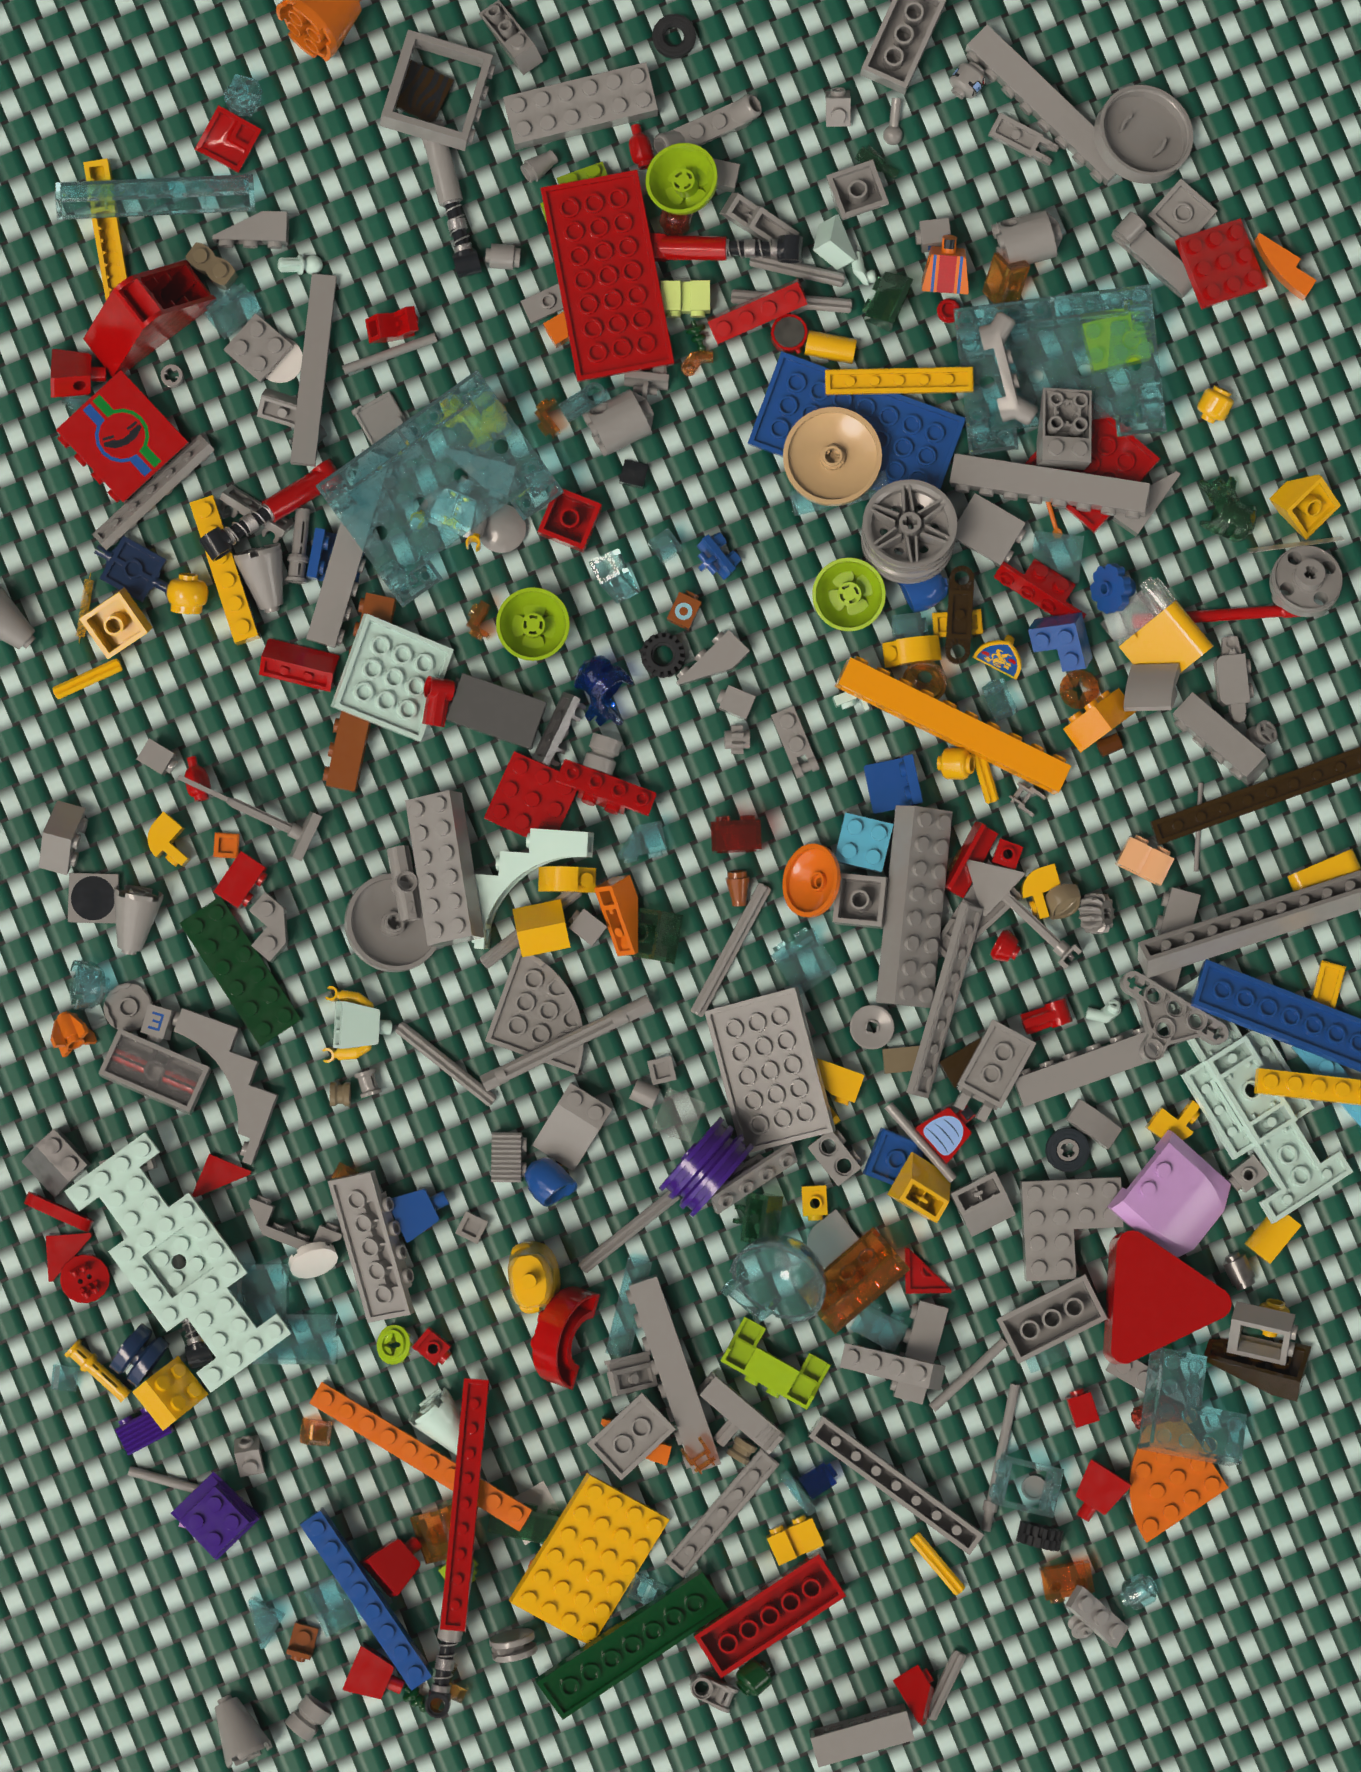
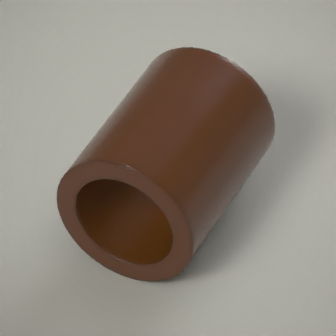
(1109, 745)

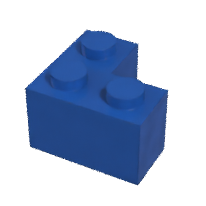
(1065, 634)

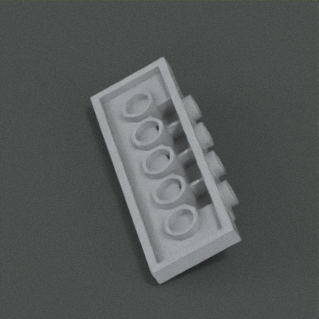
(373, 1245)

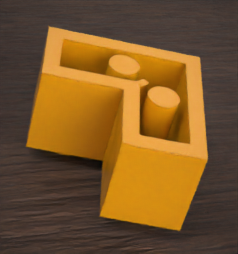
(1098, 719)

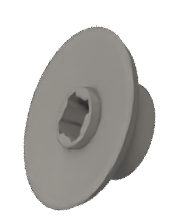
(884, 1027)

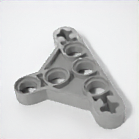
(1157, 1012)

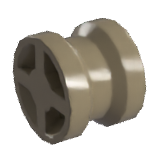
(340, 1094)
(741, 1450)

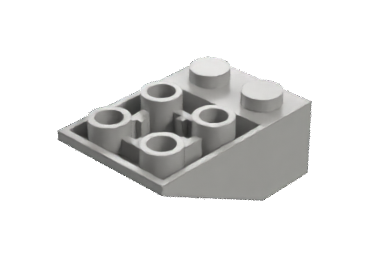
(1064, 429)

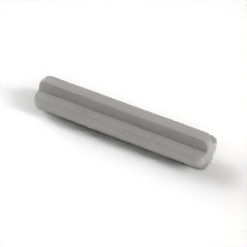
(945, 1683)

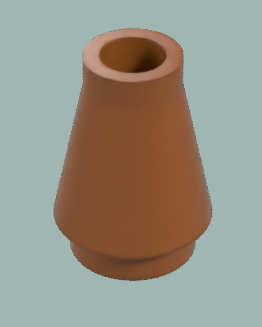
(738, 887)

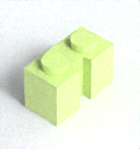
(686, 298)

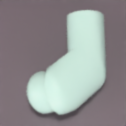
(860, 271)
(1105, 1014)

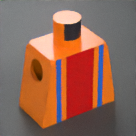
(946, 268)

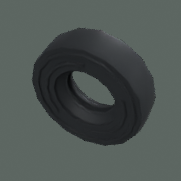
(666, 23)

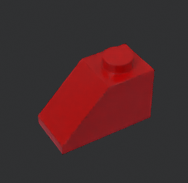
(916, 1691)

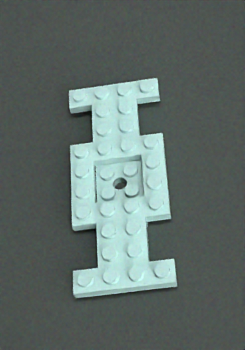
(1265, 1119)
(160, 1234)

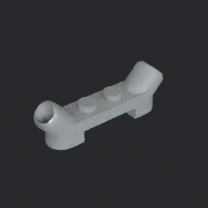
(712, 125)
(1012, 405)

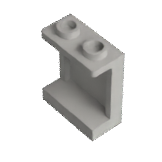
(989, 530)

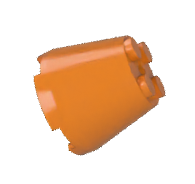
(319, 24)

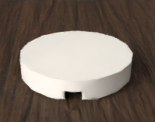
(313, 1260)

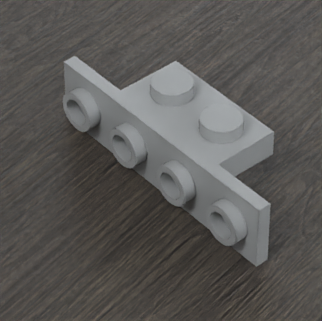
(752, 1176)

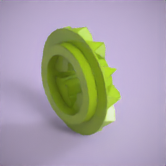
(390, 1335)

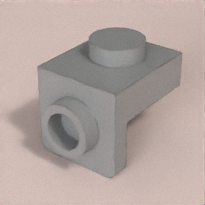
(838, 107)
(248, 1456)

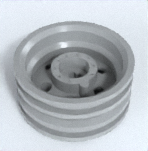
(912, 565)

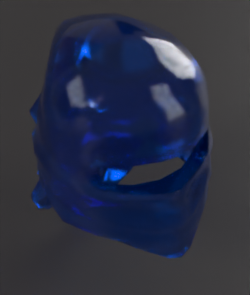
(601, 682)

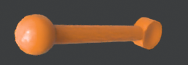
(1053, 520)

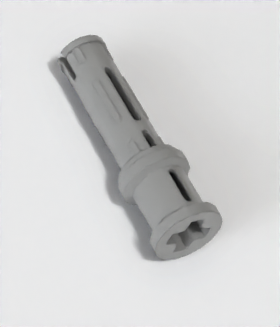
(298, 557)

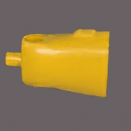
(533, 1276)

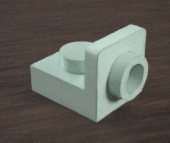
(846, 701)

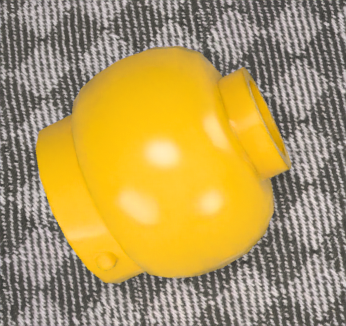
(187, 594)

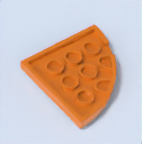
(1169, 1489)

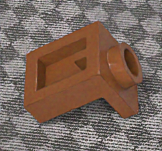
(302, 1642)

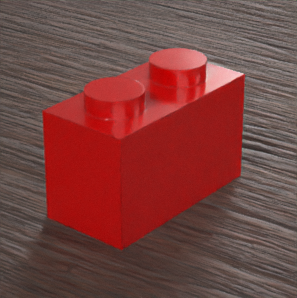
(241, 880)

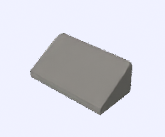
(277, 407)

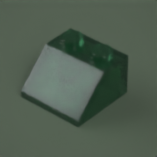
(888, 300)
(658, 935)

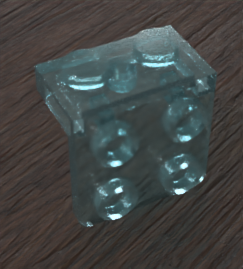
(804, 960)

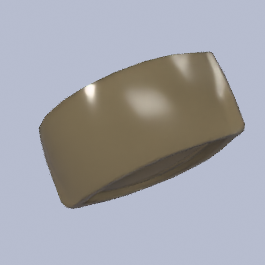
(1063, 901)

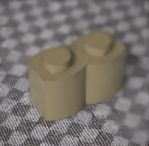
(206, 263)

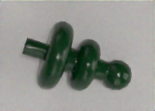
(698, 336)
(414, 1698)

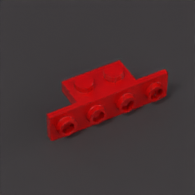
(1040, 586)
(605, 790)

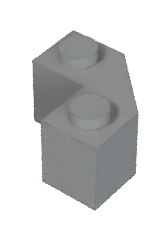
(275, 936)

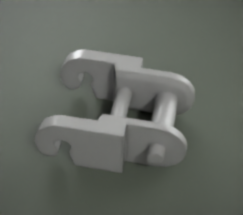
(1021, 805)

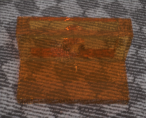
(1005, 280)

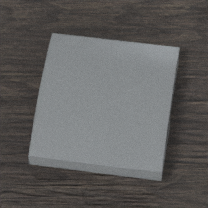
(1151, 687)

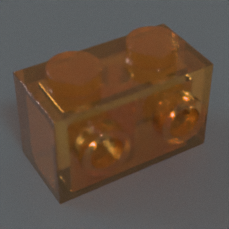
(1061, 1580)

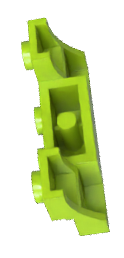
(775, 1374)

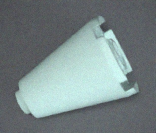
(439, 1419)

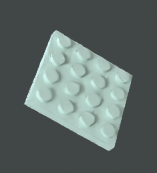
(388, 676)

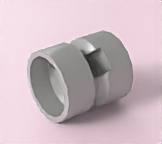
(602, 753)
(310, 1714)

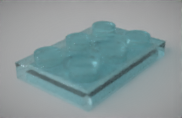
(333, 1605)

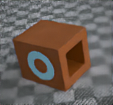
(684, 610)

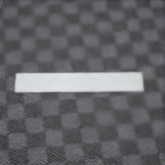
(1289, 545)

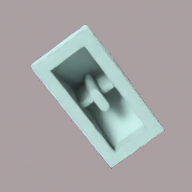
(833, 243)

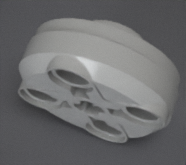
(1306, 581)

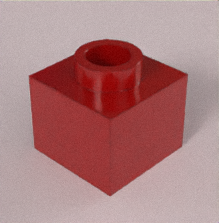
(1000, 860)

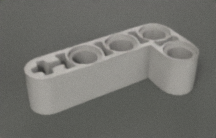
(1152, 254)

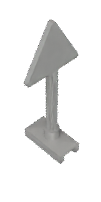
(302, 834)
(994, 885)

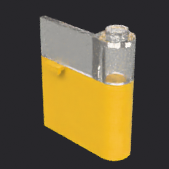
(1156, 629)

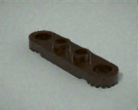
(959, 614)

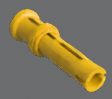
(88, 1361)

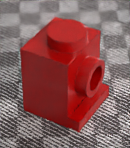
(431, 1337)

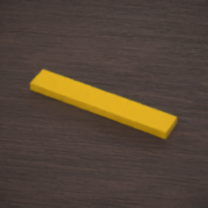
(899, 381)

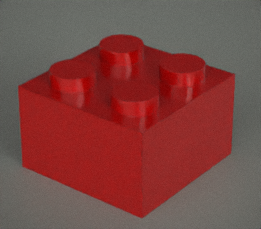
(570, 520)

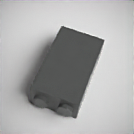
(495, 711)

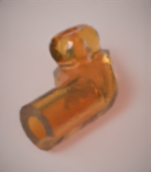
(694, 360)

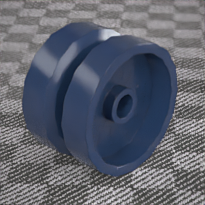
(136, 1352)

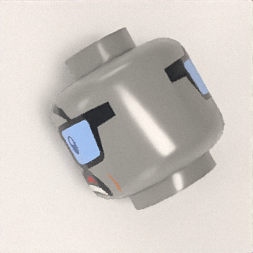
(967, 80)

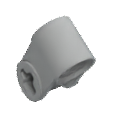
(714, 1692)

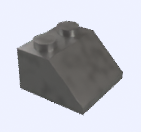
(55, 1162)

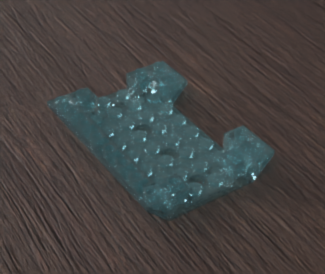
(1057, 339)
(421, 462)

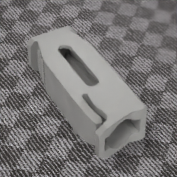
(739, 1414)

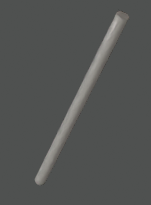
(1198, 833)

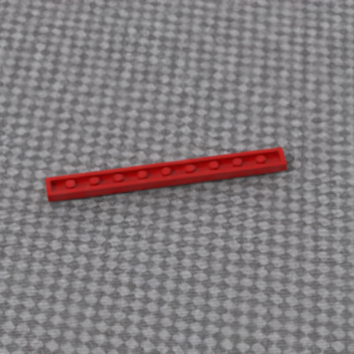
(464, 1505)

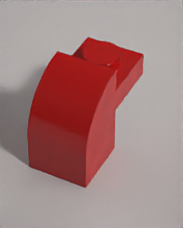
(392, 326)

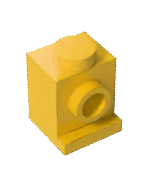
(809, 1193)

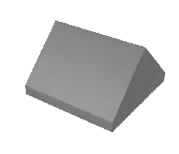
(857, 190)

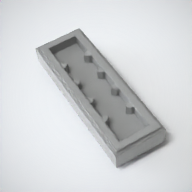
(543, 304)

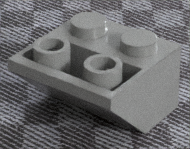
(982, 1203)

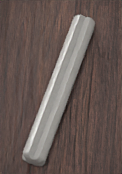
(799, 270)

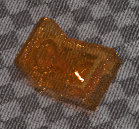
(546, 424)
(477, 615)

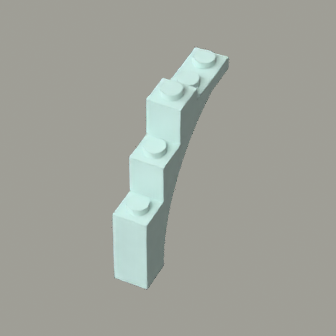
(544, 848)

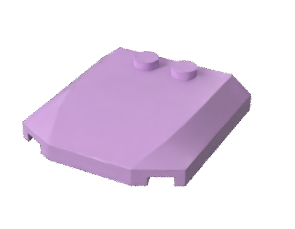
(1173, 1197)

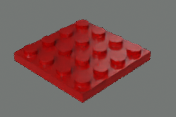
(1114, 458)

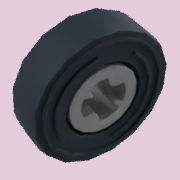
(1080, 1148)

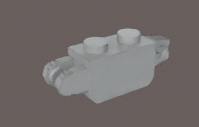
(1232, 679)

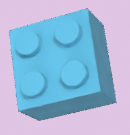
(863, 842)

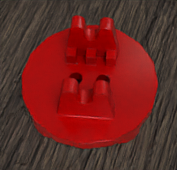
(78, 1268)

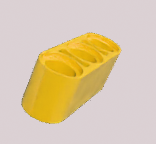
(1325, 870)

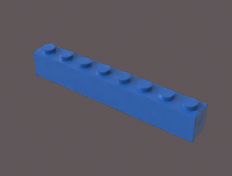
(367, 1598)

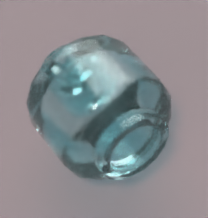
(1138, 1591)

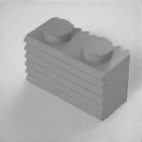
(507, 1157)

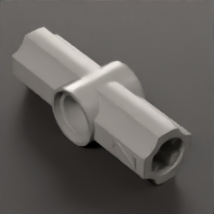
(402, 868)

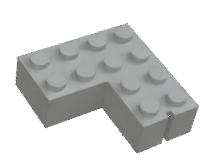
(1052, 1213)

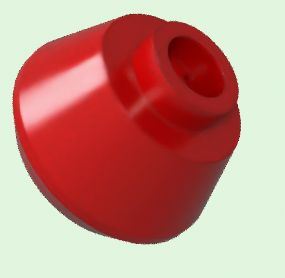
(1005, 947)

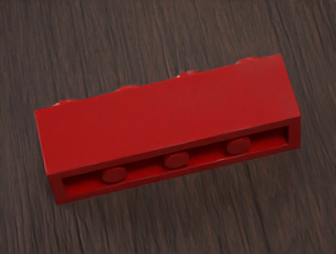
(757, 311)

